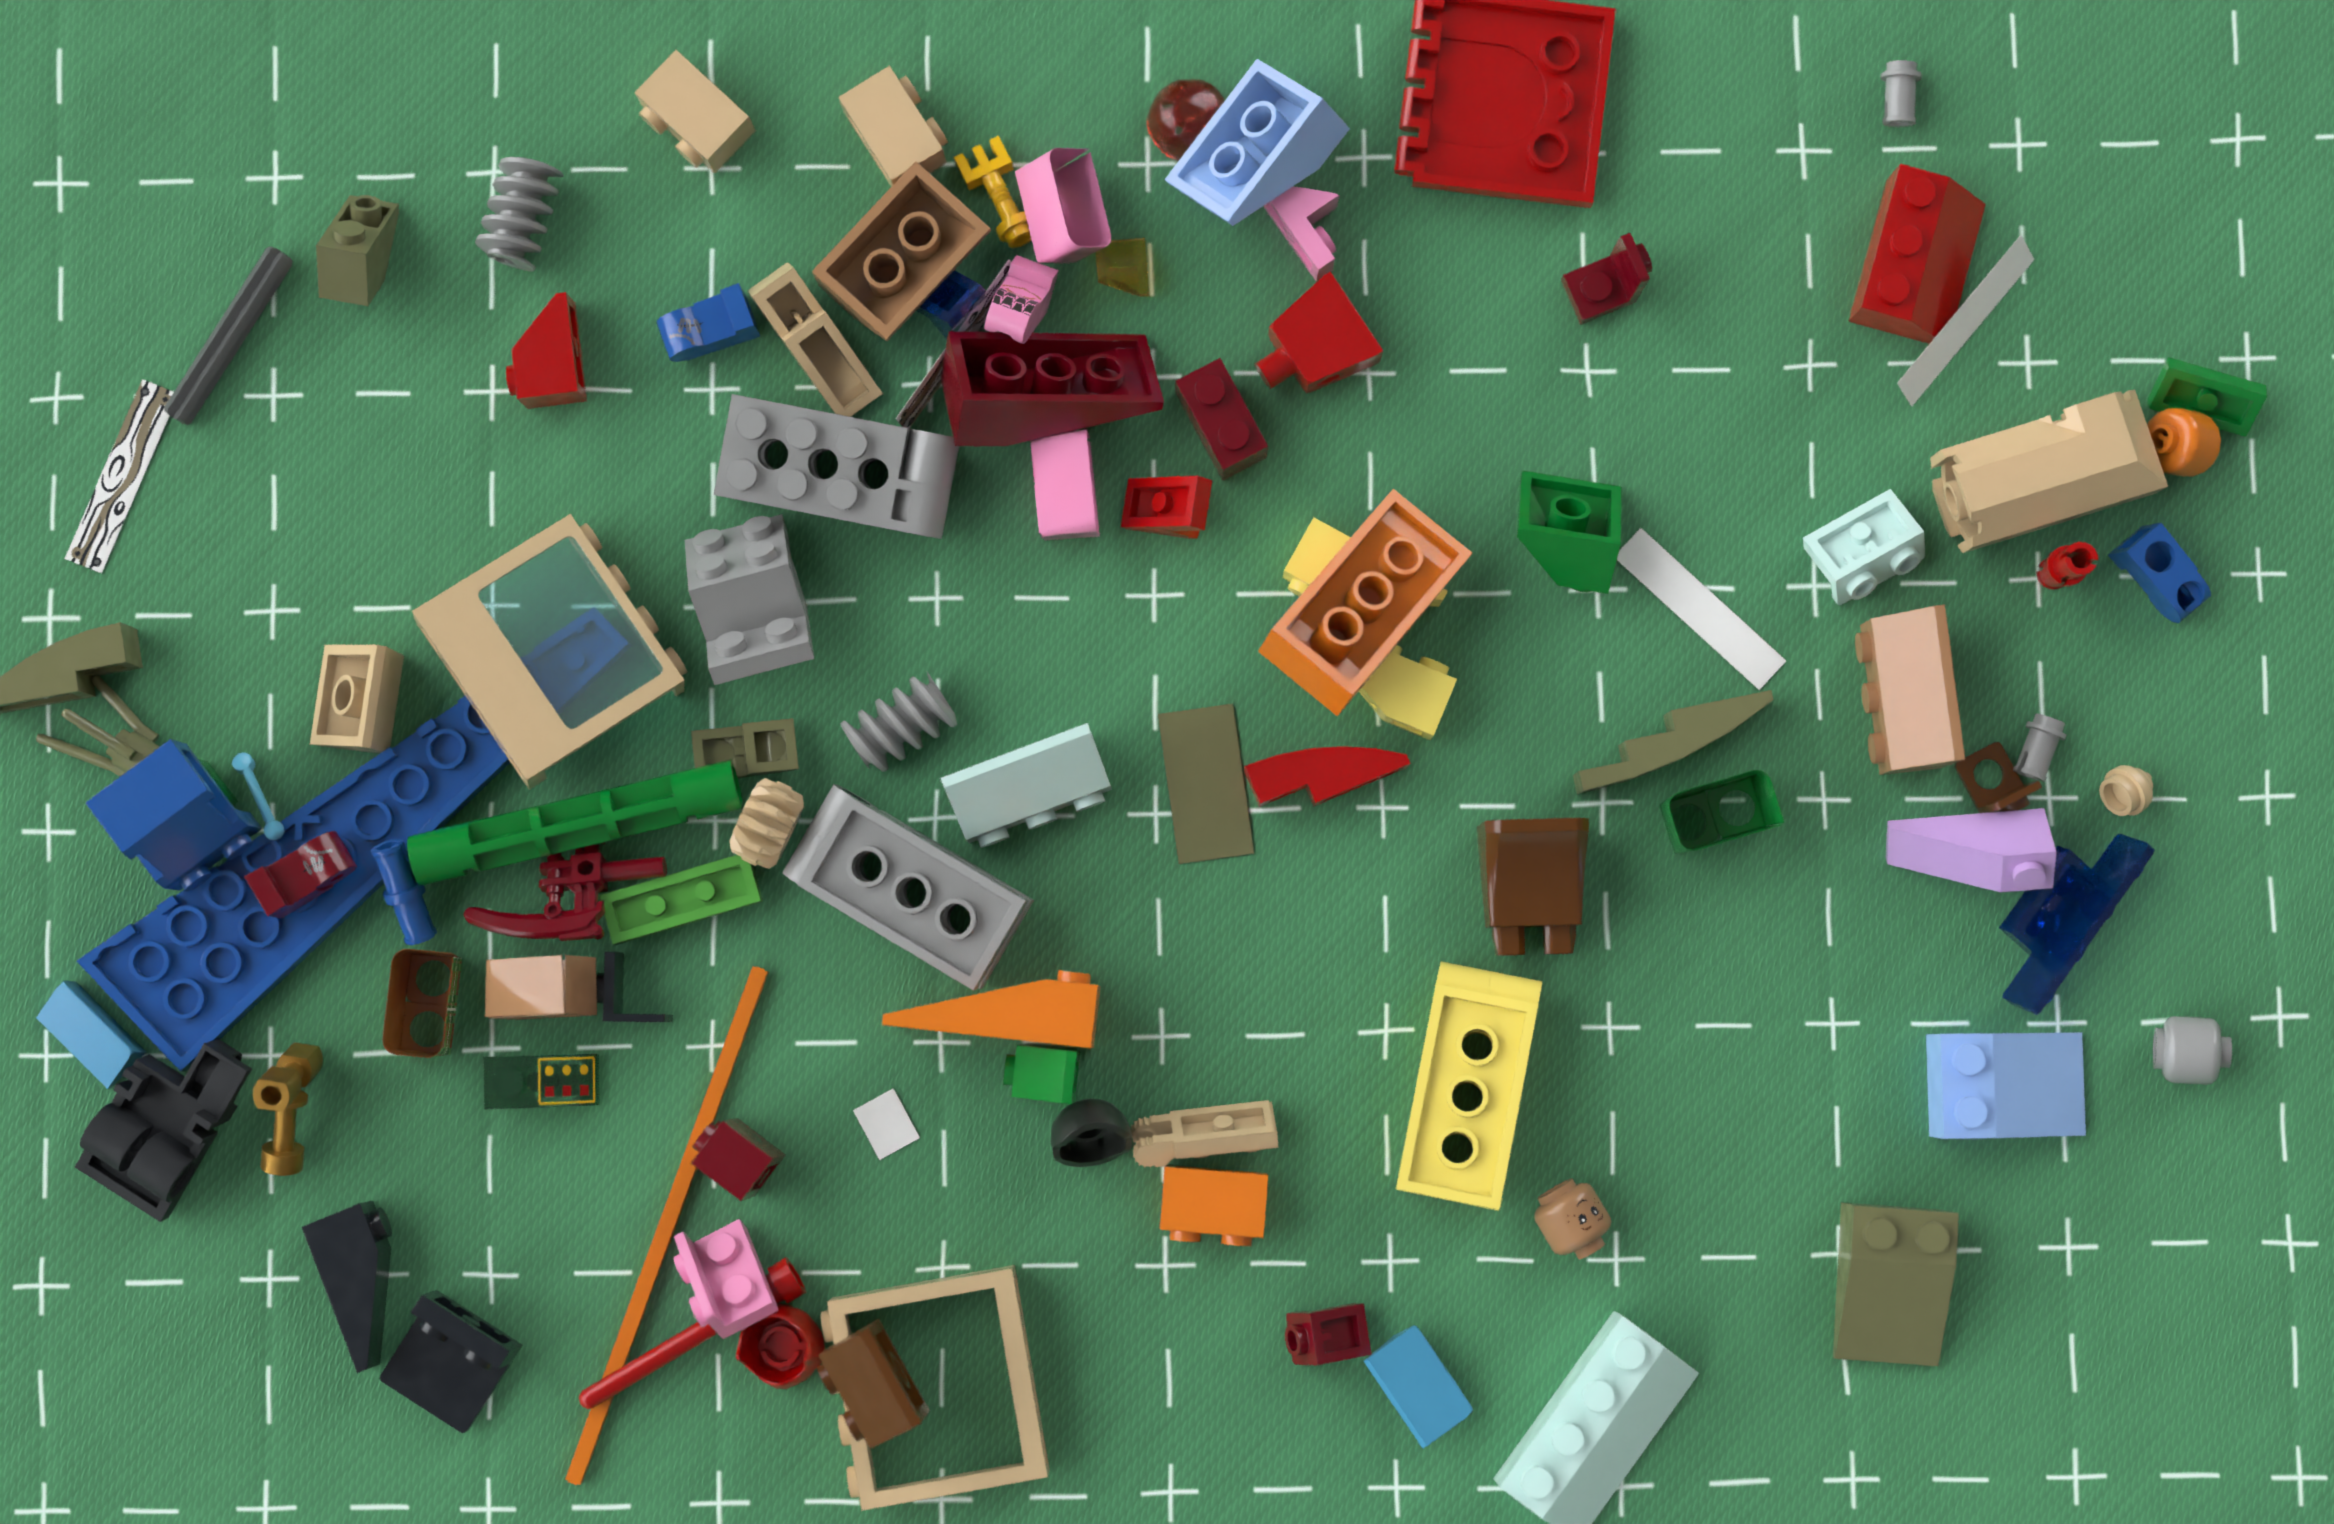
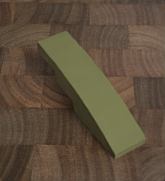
(1686, 733)

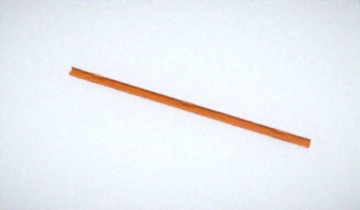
(669, 1219)

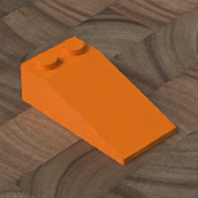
(1364, 602)
(1037, 1011)

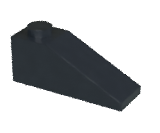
(354, 1267)

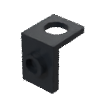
(611, 993)

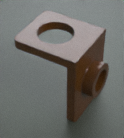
(2008, 795)

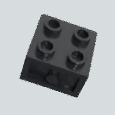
(449, 1360)

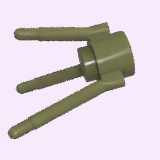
(125, 748)

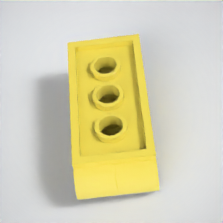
(1466, 1004)

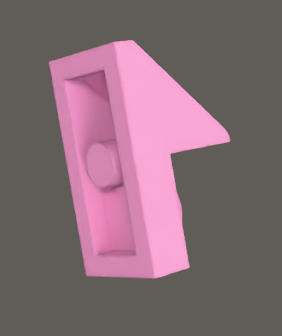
(1295, 214)

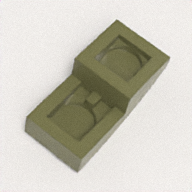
(753, 747)

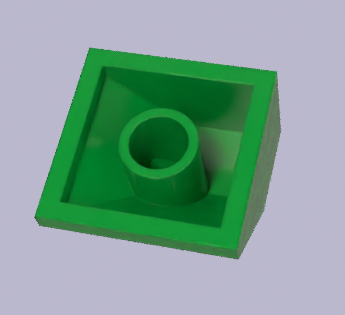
(1571, 528)

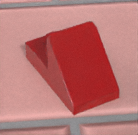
(1167, 505)

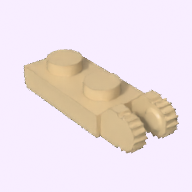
(1204, 1132)

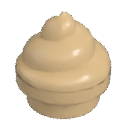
(2126, 790)

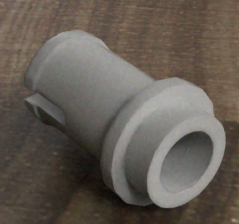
(1900, 93)
(2039, 746)

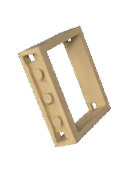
(1035, 1465)

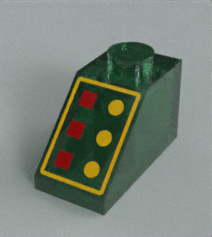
(541, 1081)

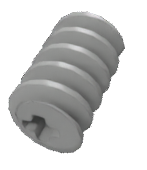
(516, 211)
(899, 723)

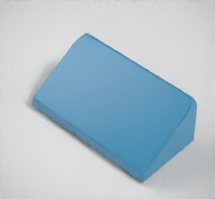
(89, 1033)
(1418, 1385)

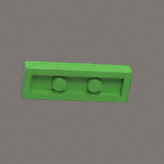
(680, 899)

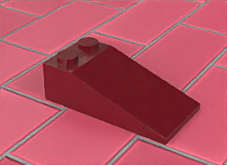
(1046, 387)

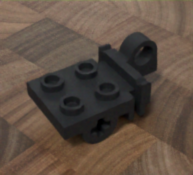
(161, 1126)

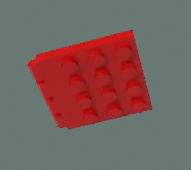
(1506, 98)

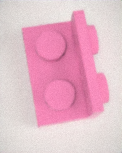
(725, 1279)

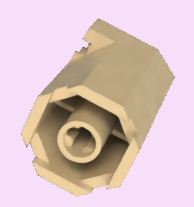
(2047, 471)

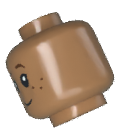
(1572, 1219)

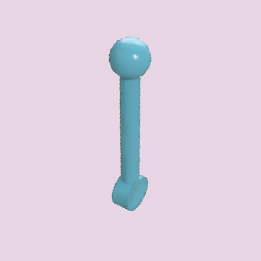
(244, 765)

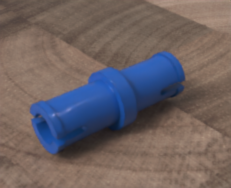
(403, 892)

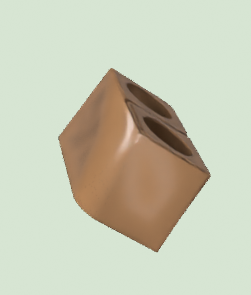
(541, 987)

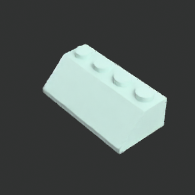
(1596, 1425)

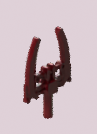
(584, 876)

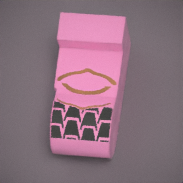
(1021, 299)

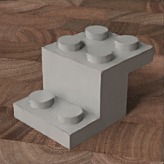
(748, 599)

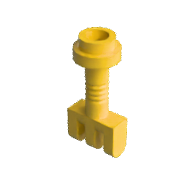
(1014, 224)

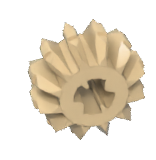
(766, 823)

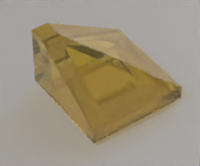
(1124, 266)

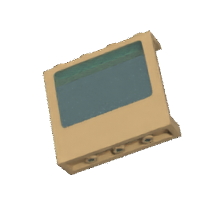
(549, 647)

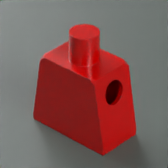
(1319, 340)

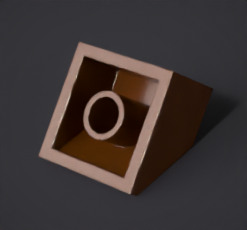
(873, 1385)

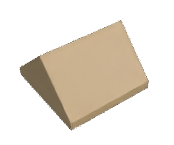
(357, 697)

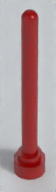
(784, 1284)

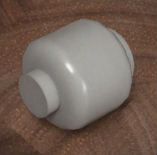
(2191, 1050)

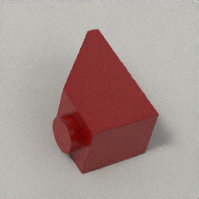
(549, 358)

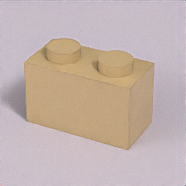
(693, 112)
(892, 126)

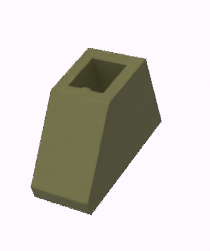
(356, 250)

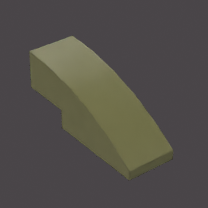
(67, 668)

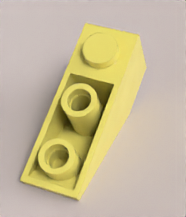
(1410, 693)

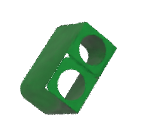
(1754, 783)

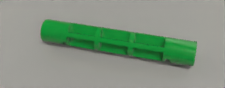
(574, 822)

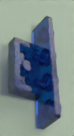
(2063, 920)

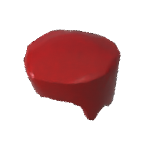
(782, 1347)

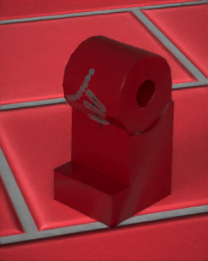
(301, 875)

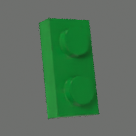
(2223, 397)

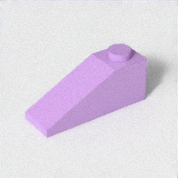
(1982, 849)

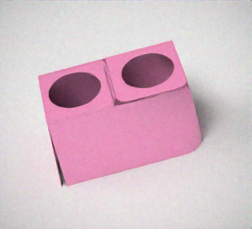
(1063, 206)
(1065, 486)

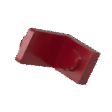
(1609, 281)

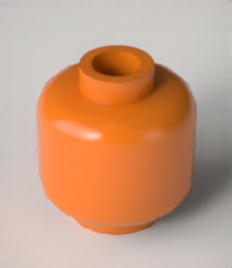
(2184, 441)

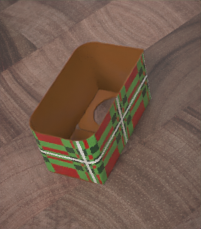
(400, 1013)

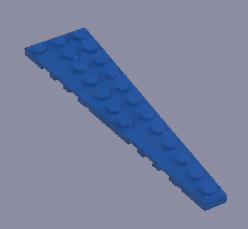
(215, 951)

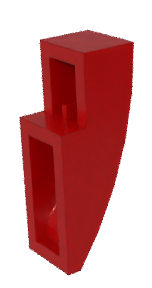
(1322, 771)

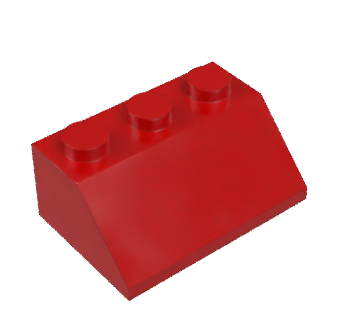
(1917, 255)

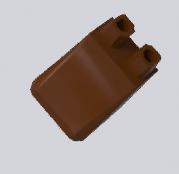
(1533, 880)

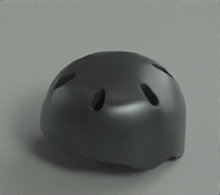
(1079, 1130)

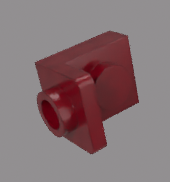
(1327, 1334)

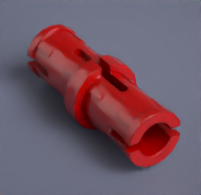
(2067, 565)

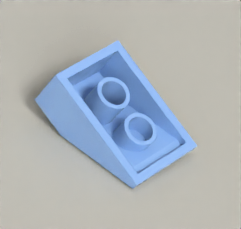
(1257, 145)
(2005, 1085)

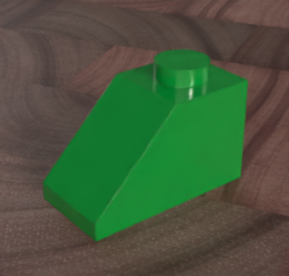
(1042, 1074)

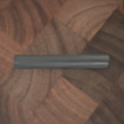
(228, 335)

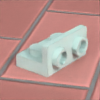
(1866, 547)

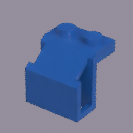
(173, 817)

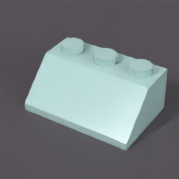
(1027, 786)

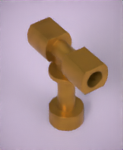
(281, 1092)

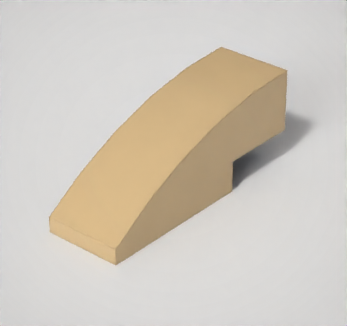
(814, 341)

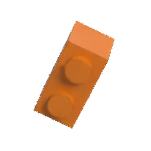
(1213, 1203)

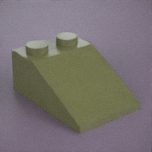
(1893, 1283)

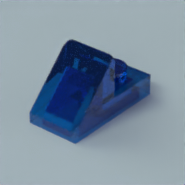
(952, 302)

